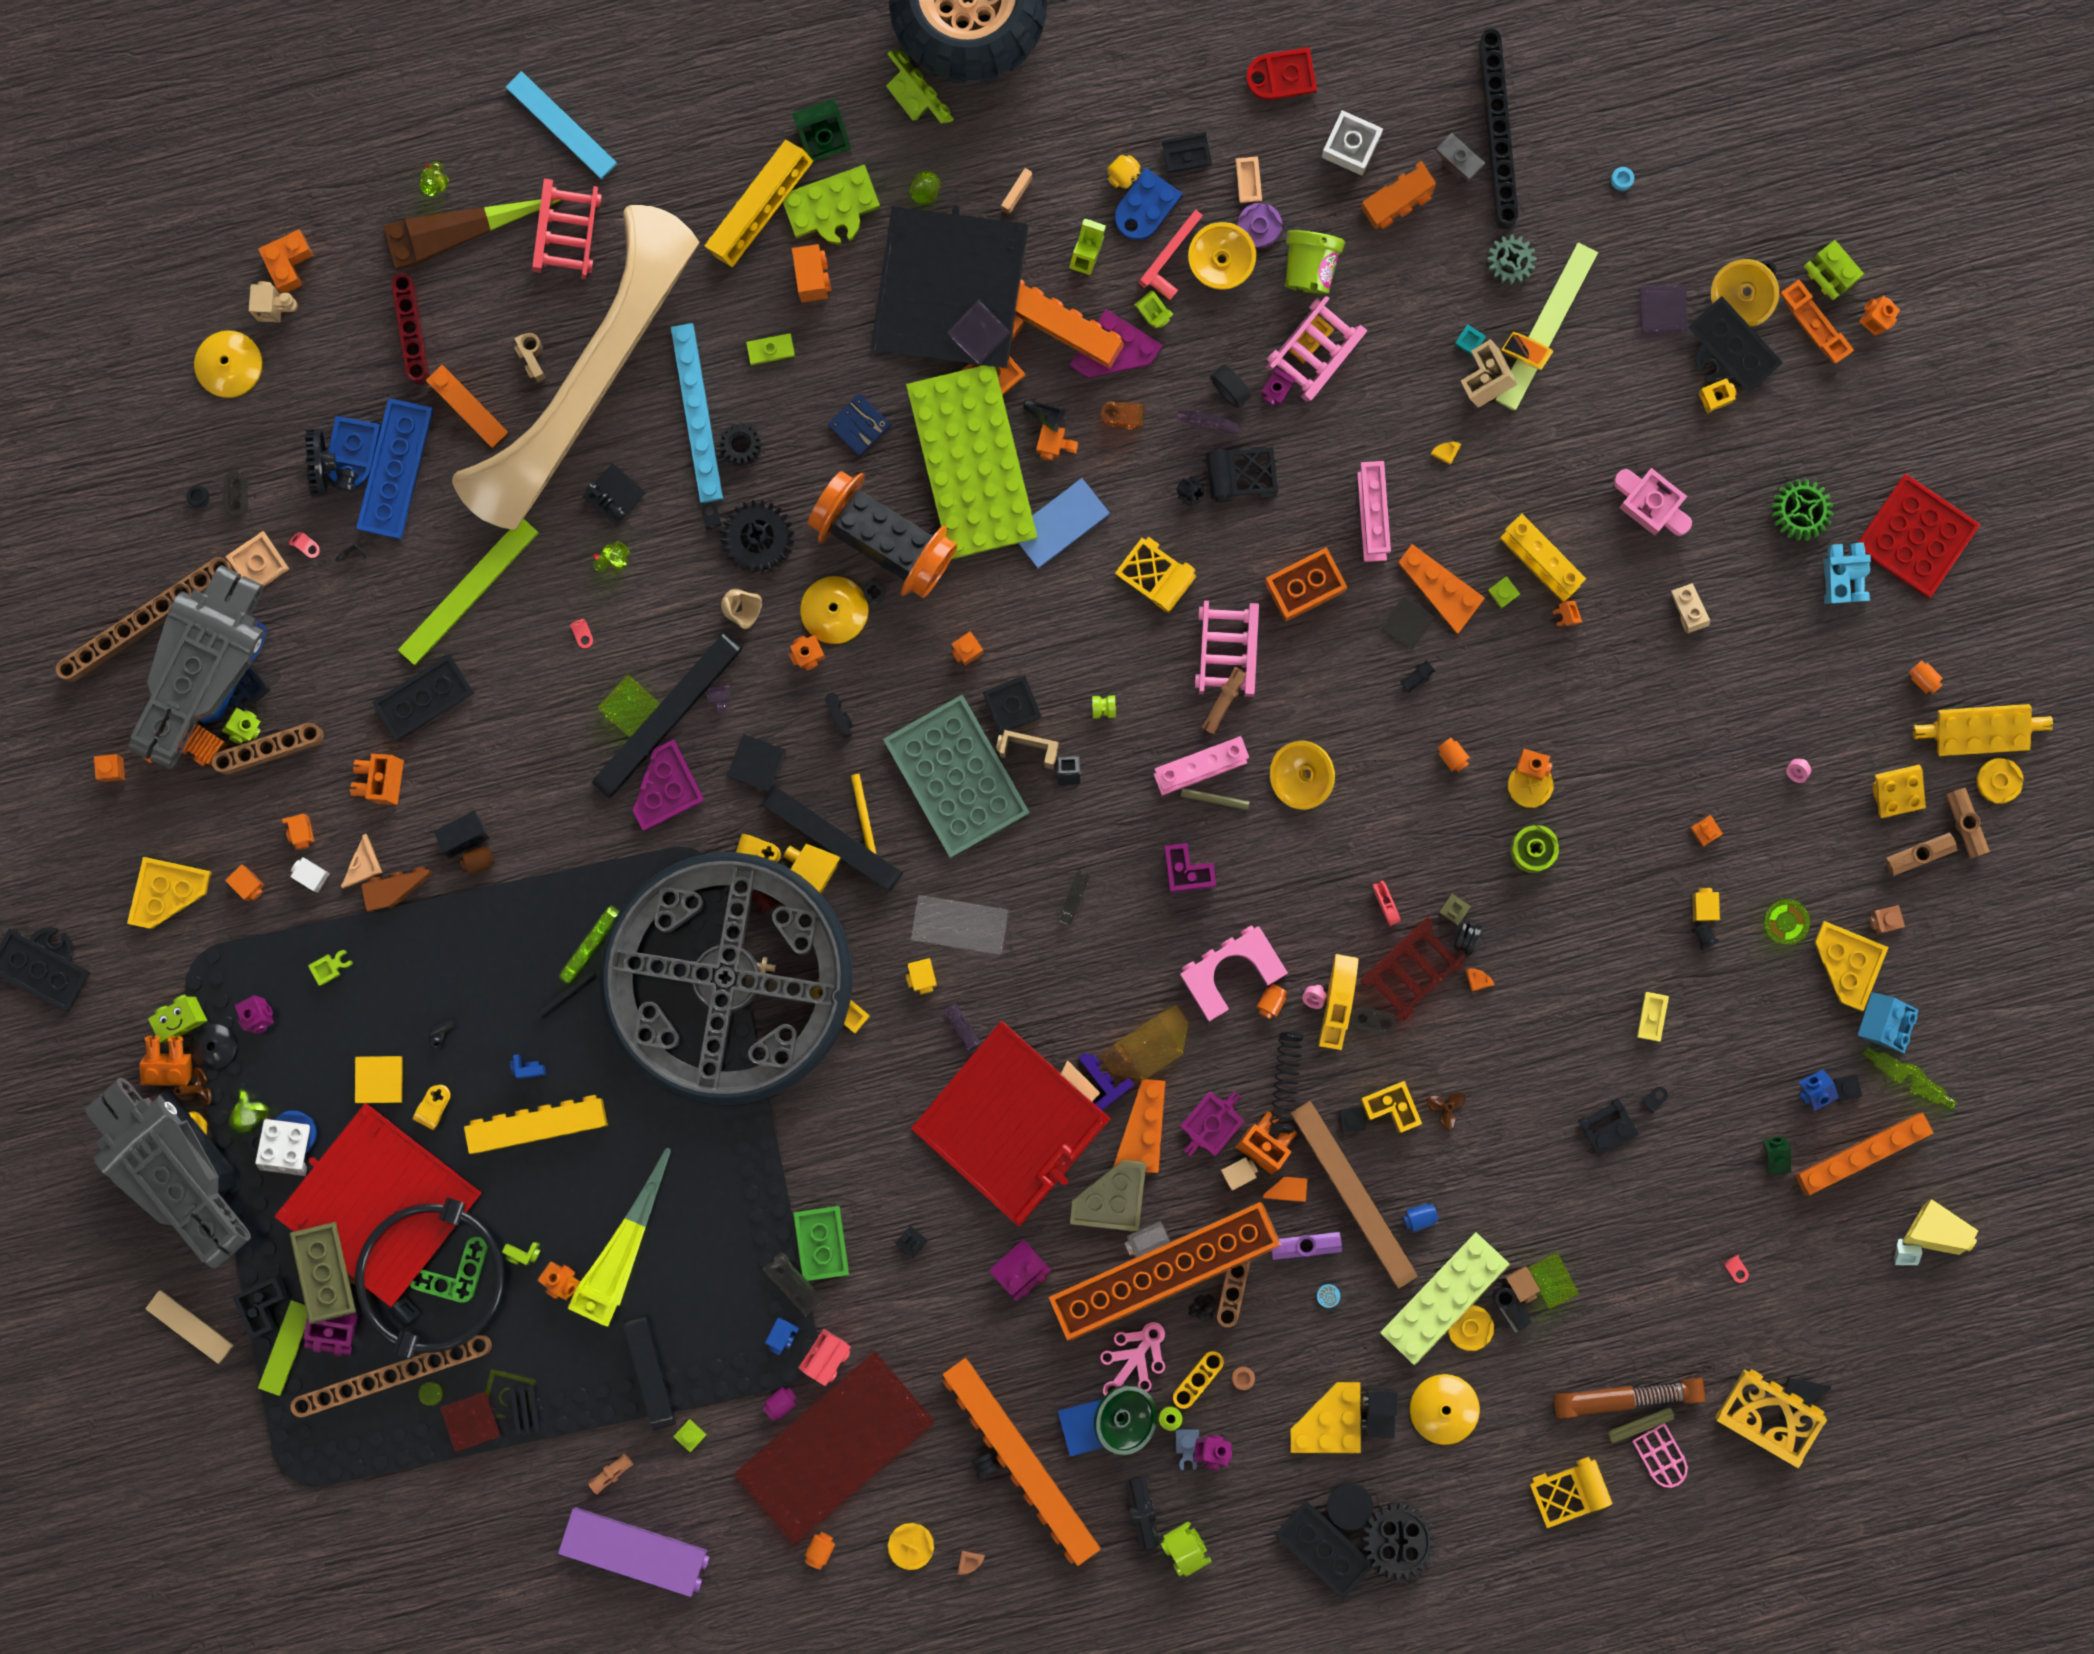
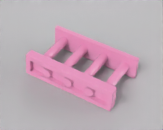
(1323, 369)
(1374, 511)
(1247, 638)
(1201, 765)

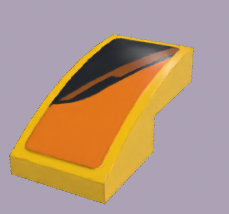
(1527, 350)

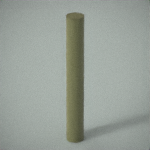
(1216, 799)

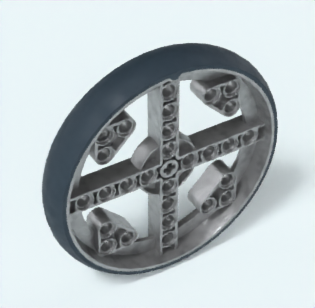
(648, 906)

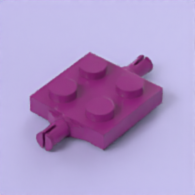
(1212, 1123)

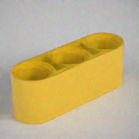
(1195, 1391)

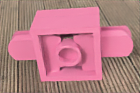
(1653, 502)

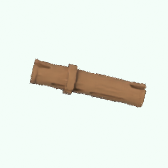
(1224, 700)

